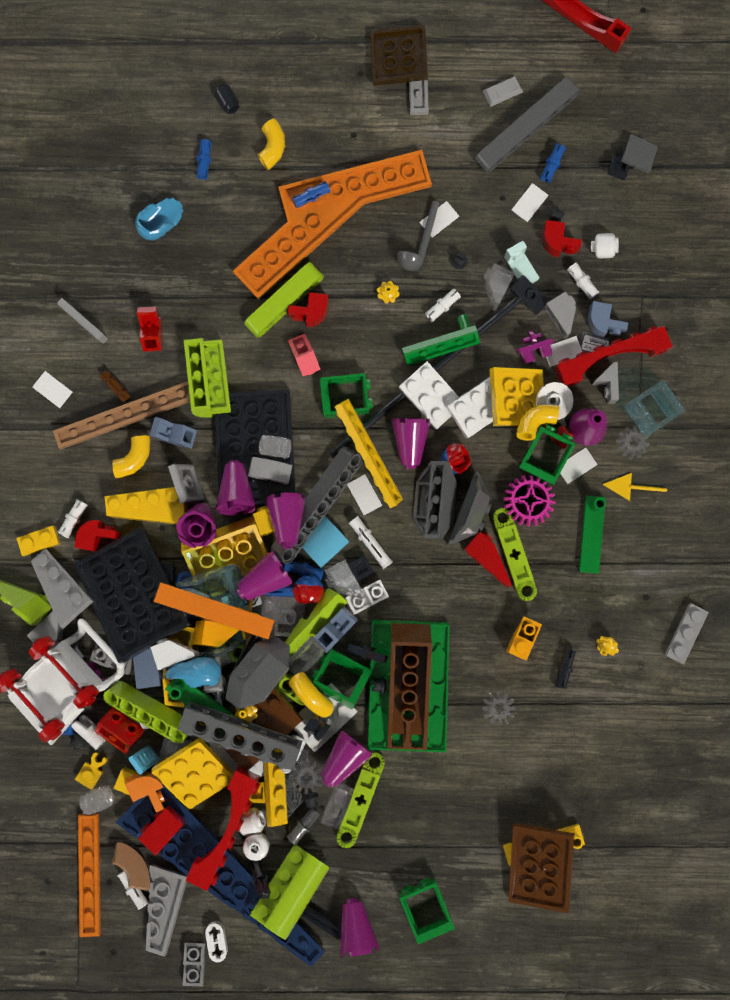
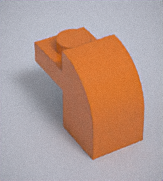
(145, 784)

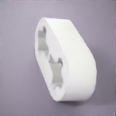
(221, 941)

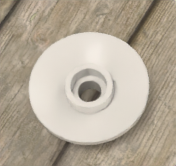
(562, 395)

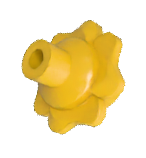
(388, 292)
(607, 645)
(247, 714)

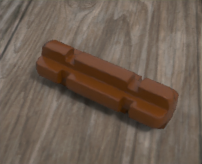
(115, 386)

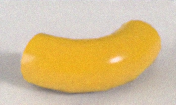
(275, 144)
(534, 418)
(135, 459)
(311, 695)

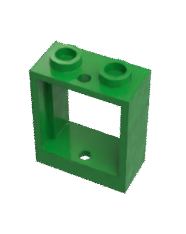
(325, 382)
(538, 471)
(348, 664)
(431, 930)

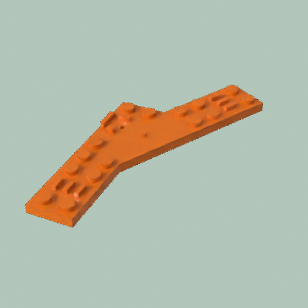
(318, 220)

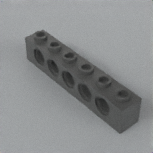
(235, 726)

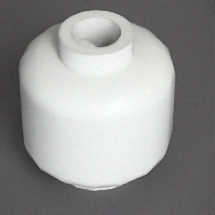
(605, 245)
(253, 822)
(259, 840)

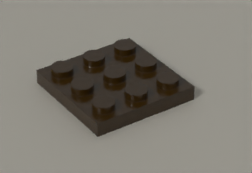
(399, 55)

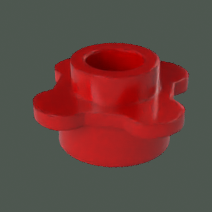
(562, 445)

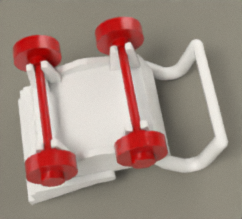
(57, 684)

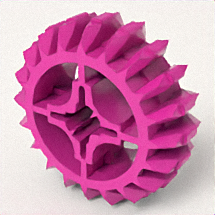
(521, 500)

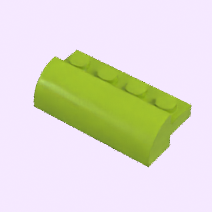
(207, 377)
(290, 892)

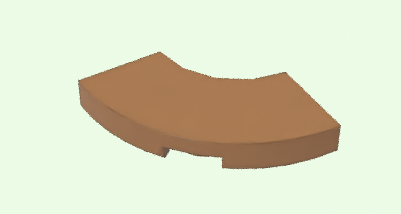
(132, 865)

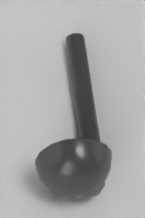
(412, 261)

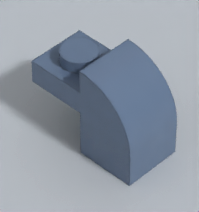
(600, 322)
(173, 433)
(336, 629)

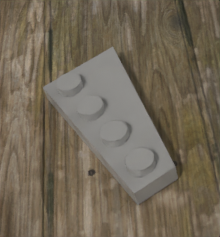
(60, 588)
(163, 907)

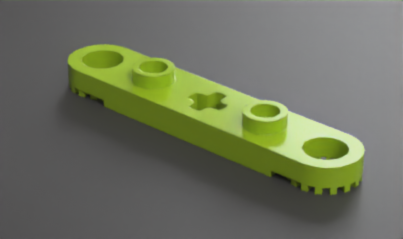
(518, 568)
(356, 813)

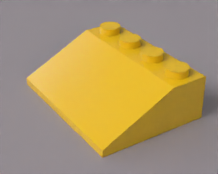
(233, 544)

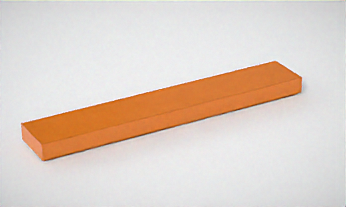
(214, 610)
(89, 875)

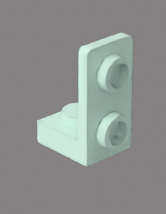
(519, 262)

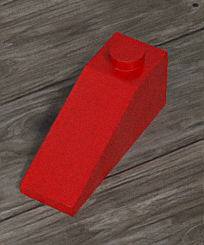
(486, 554)

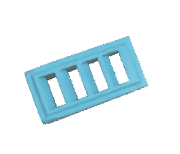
(144, 759)

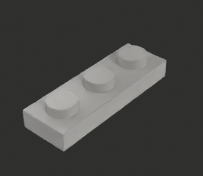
(686, 633)

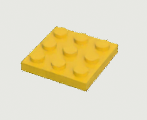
(513, 393)
(193, 773)

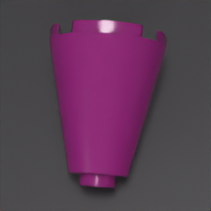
(588, 426)
(410, 439)
(235, 490)
(286, 517)
(197, 526)
(263, 578)
(344, 759)
(356, 930)

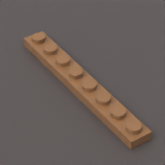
(122, 415)

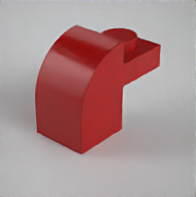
(554, 241)
(314, 313)
(151, 329)
(90, 533)

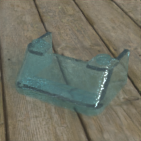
(221, 587)

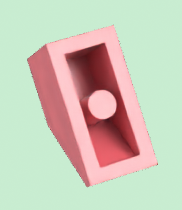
(304, 355)

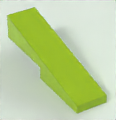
(322, 614)

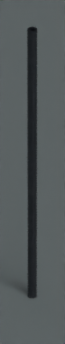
(437, 366)

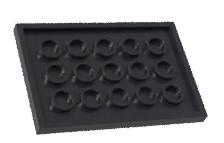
(241, 430)
(123, 589)

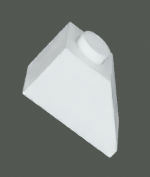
(170, 652)

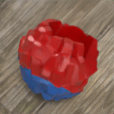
(458, 457)
(308, 590)

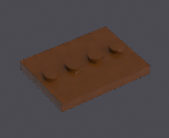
(273, 714)
(541, 867)

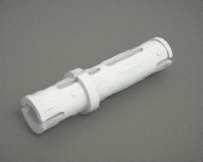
(356, 524)

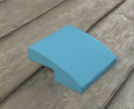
(324, 542)

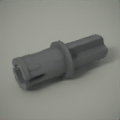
(303, 826)

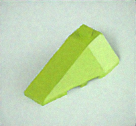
(27, 604)

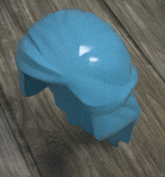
(158, 219)
(196, 672)

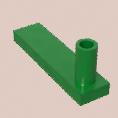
(444, 344)
(592, 534)
(180, 690)

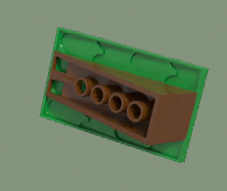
(416, 695)

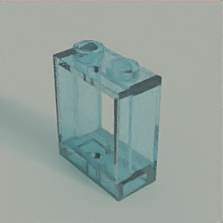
(665, 400)

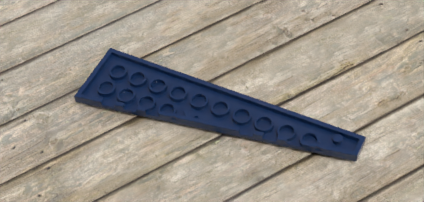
(235, 880)

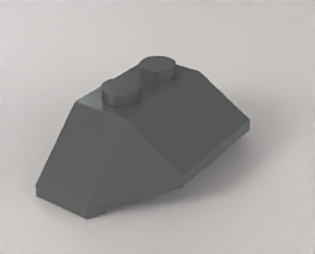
(435, 500)
(472, 511)
(258, 673)

